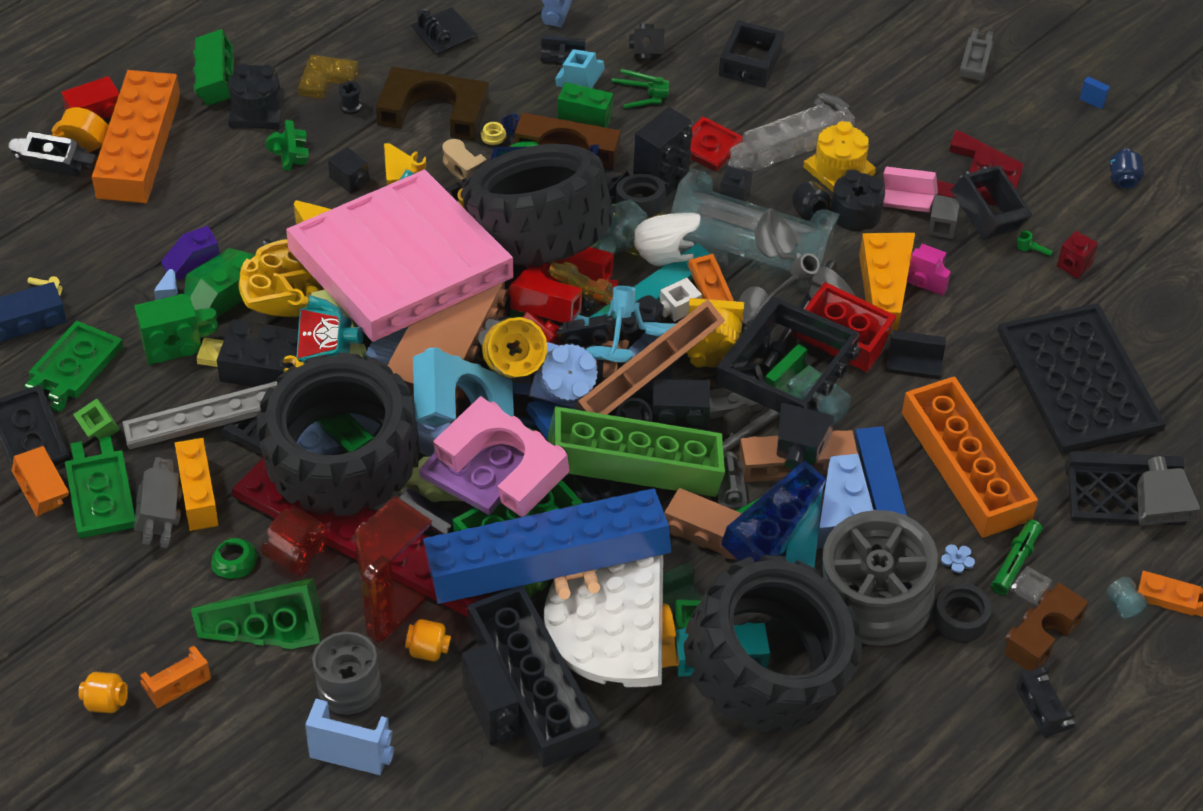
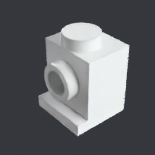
(676, 298)

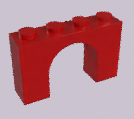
(540, 295)

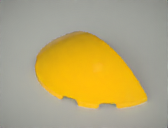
(271, 276)

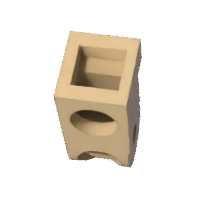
(459, 160)

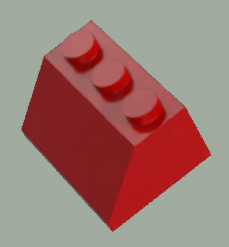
(856, 314)

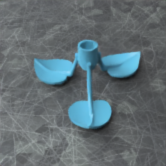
(623, 304)

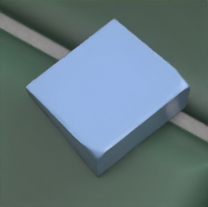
(167, 286)

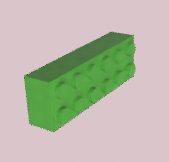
(639, 451)

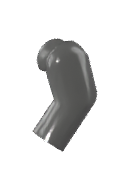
(833, 101)

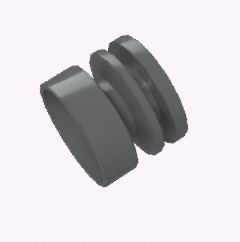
(347, 672)

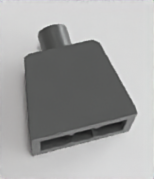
(1165, 495)

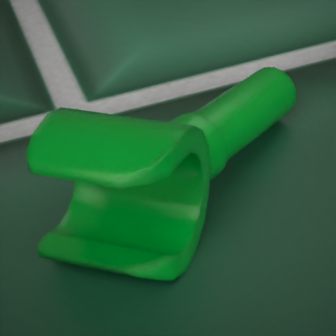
(1025, 243)

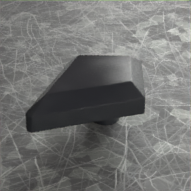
(610, 488)

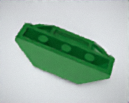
(217, 281)

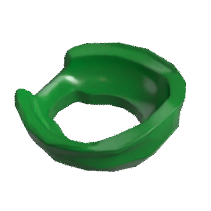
(238, 567)

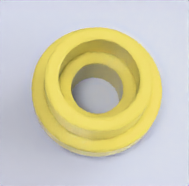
(493, 133)

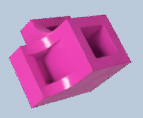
(928, 269)

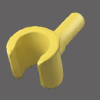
(38, 282)

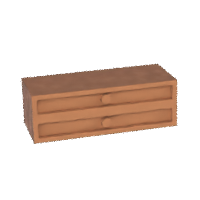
(451, 330)

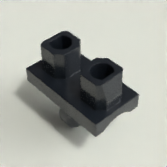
(558, 49)

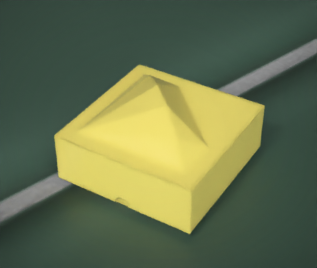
(209, 352)

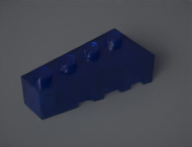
(775, 517)

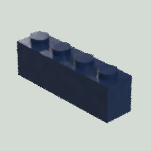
(30, 311)

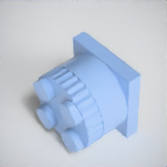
(564, 375)

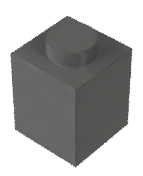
(943, 217)

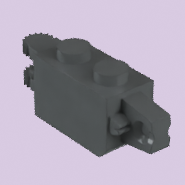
(157, 502)

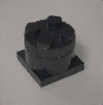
(255, 97)

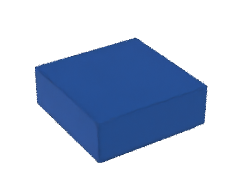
(1094, 92)

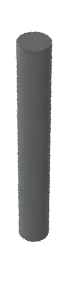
(750, 429)

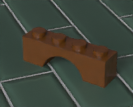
(557, 131)

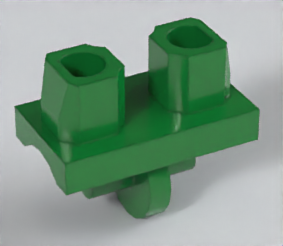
(289, 145)

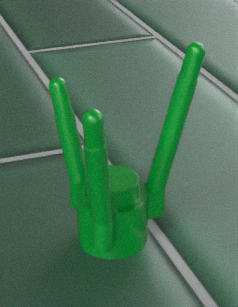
(655, 87)

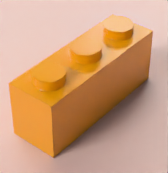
(196, 484)

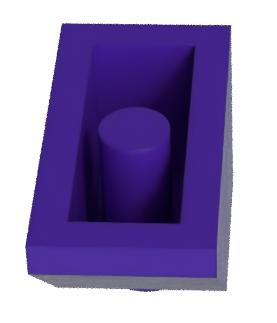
(191, 252)

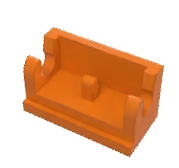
(39, 480)
(176, 679)

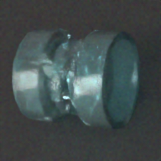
(1126, 597)

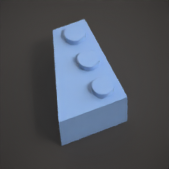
(844, 494)

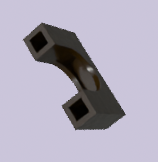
(409, 86)

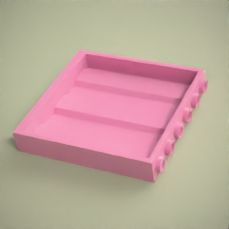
(399, 254)

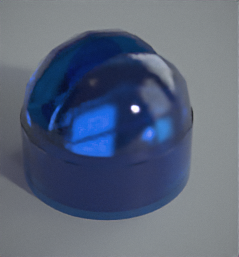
(508, 122)

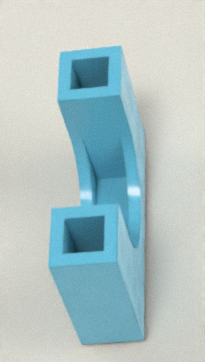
(435, 383)

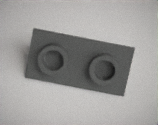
(732, 488)

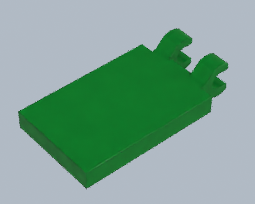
(73, 363)
(99, 490)

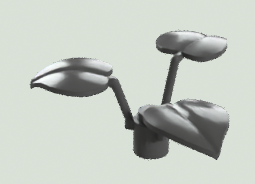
(777, 237)

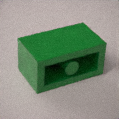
(585, 105)

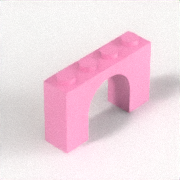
(487, 425)

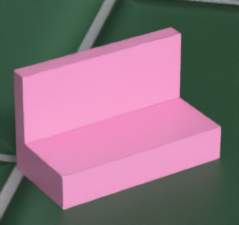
(909, 189)

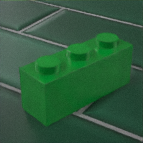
(213, 66)

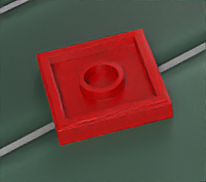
(712, 144)

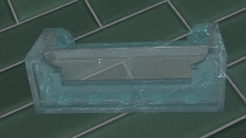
(732, 222)

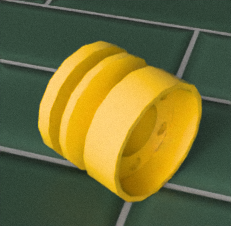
(530, 343)

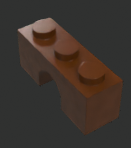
(1056, 610)

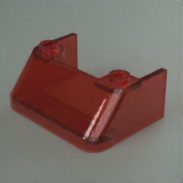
(377, 544)

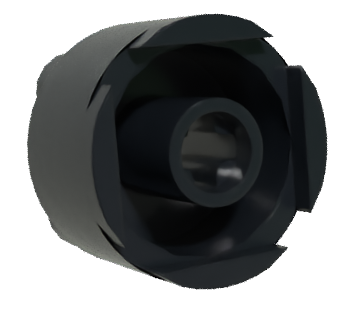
(858, 200)

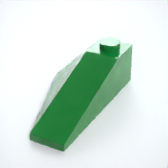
(272, 616)

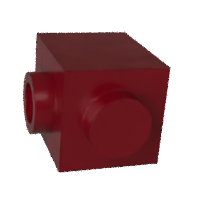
(1077, 254)

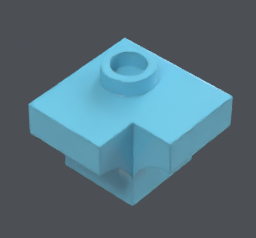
(580, 69)

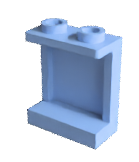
(347, 743)

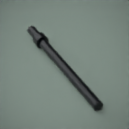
(778, 348)

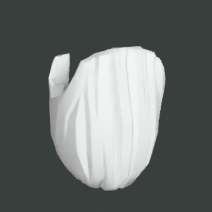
(661, 237)

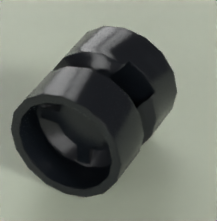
(635, 409)

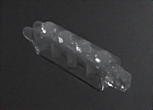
(785, 137)

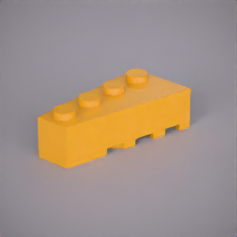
(885, 269)

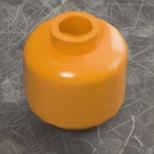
(427, 640)
(103, 692)

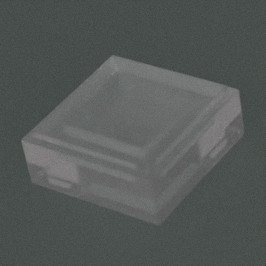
(1031, 585)

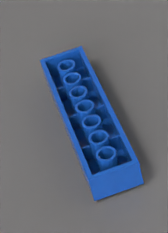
(547, 545)

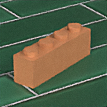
(763, 464)
(699, 520)

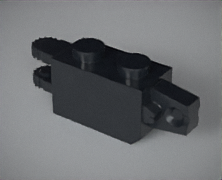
(53, 154)

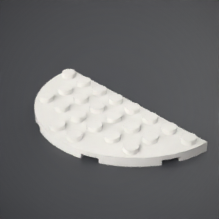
(612, 631)

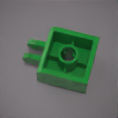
(173, 328)

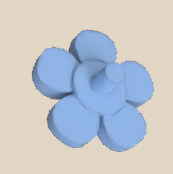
(957, 558)

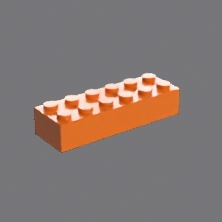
(136, 136)
(969, 457)

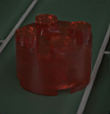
(294, 540)

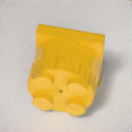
(837, 151)
(717, 344)

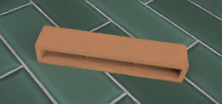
(652, 360)

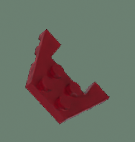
(983, 156)

